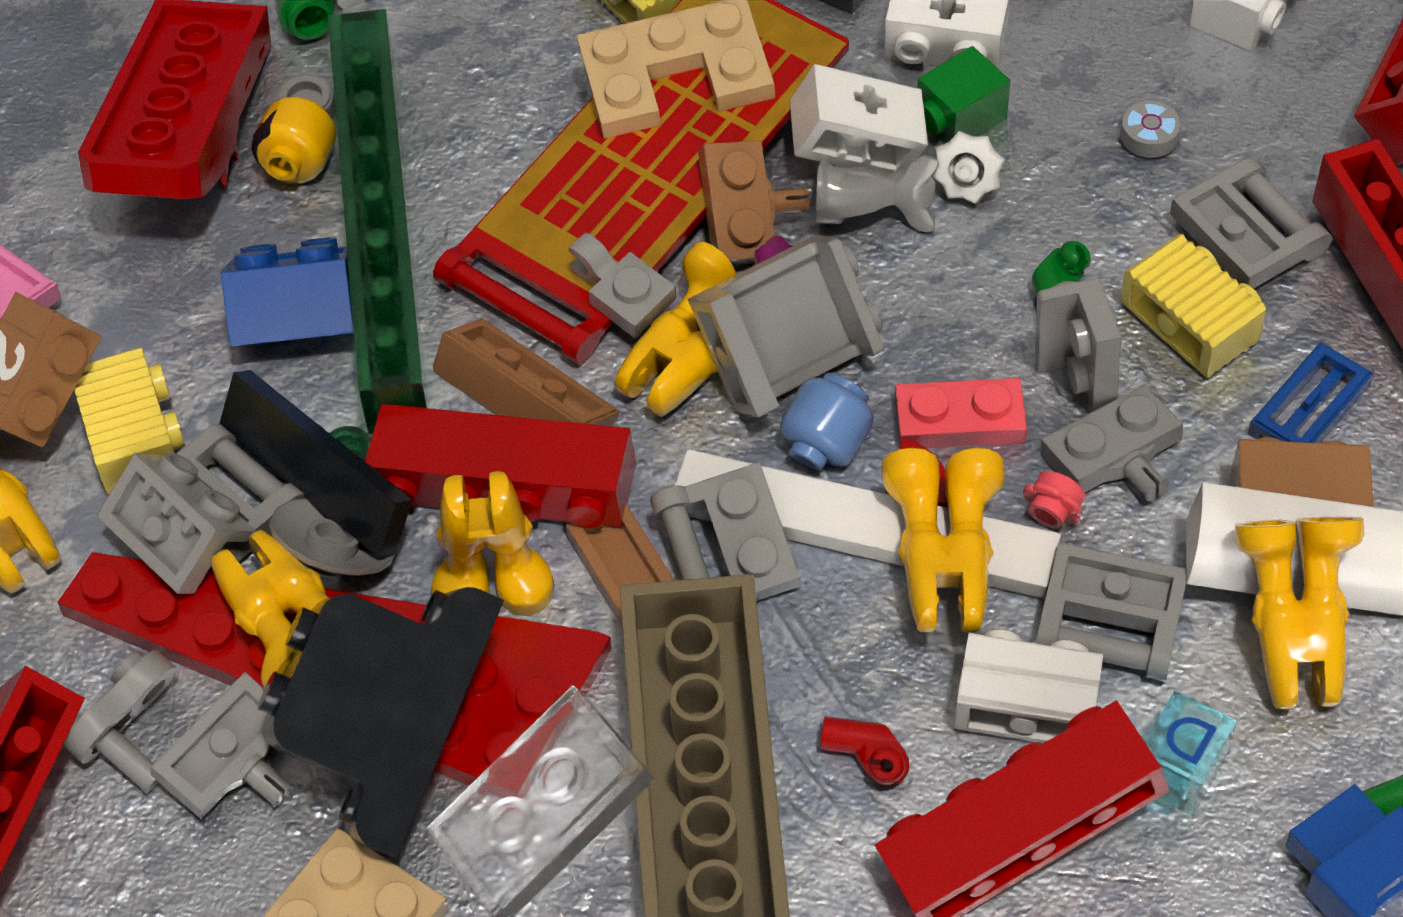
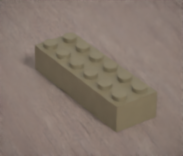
(706, 738)

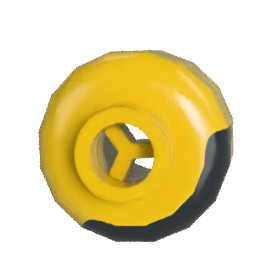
(294, 136)

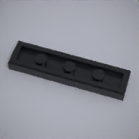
(315, 463)

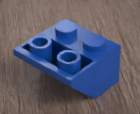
(287, 293)

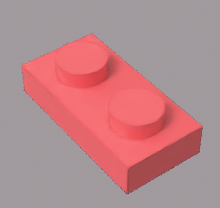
(961, 413)

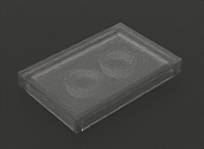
(539, 804)

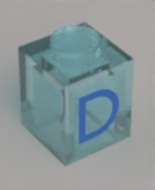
(1190, 747)

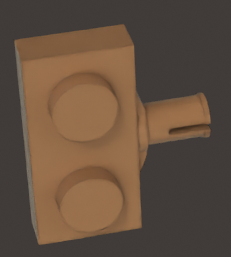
(742, 199)

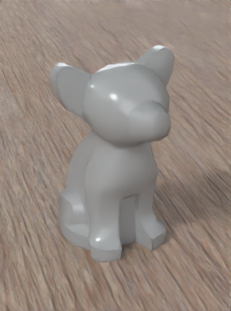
(865, 190)

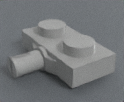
(1116, 443)
(222, 753)

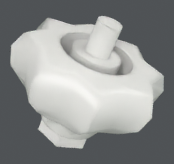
(968, 167)

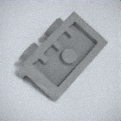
(1079, 334)
(172, 518)

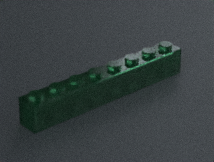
(376, 215)

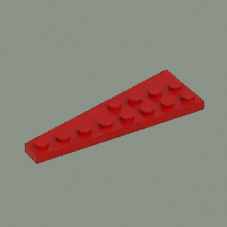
(514, 684)

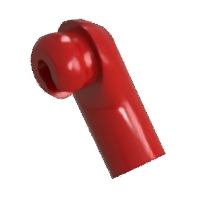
(871, 744)

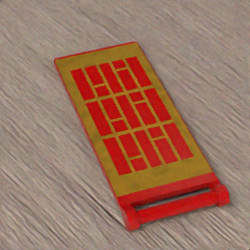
(629, 189)

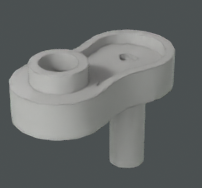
(137, 685)

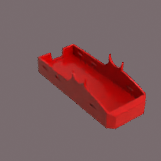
(177, 101)

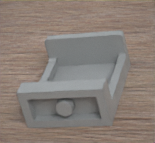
(786, 322)

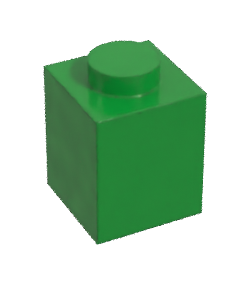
(964, 96)

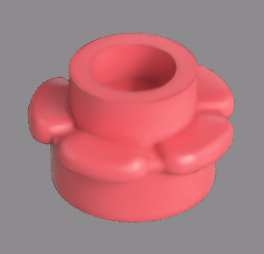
(1054, 500)

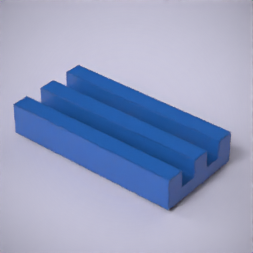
(1264, 422)

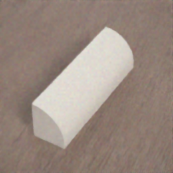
(1367, 573)

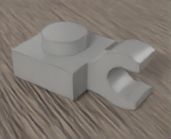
(622, 291)

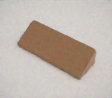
(513, 378)

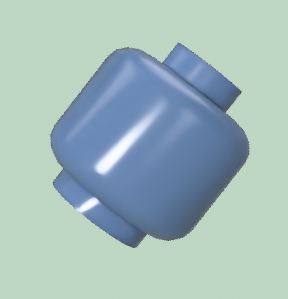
(826, 422)

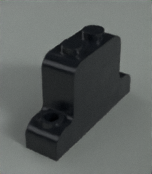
(377, 700)

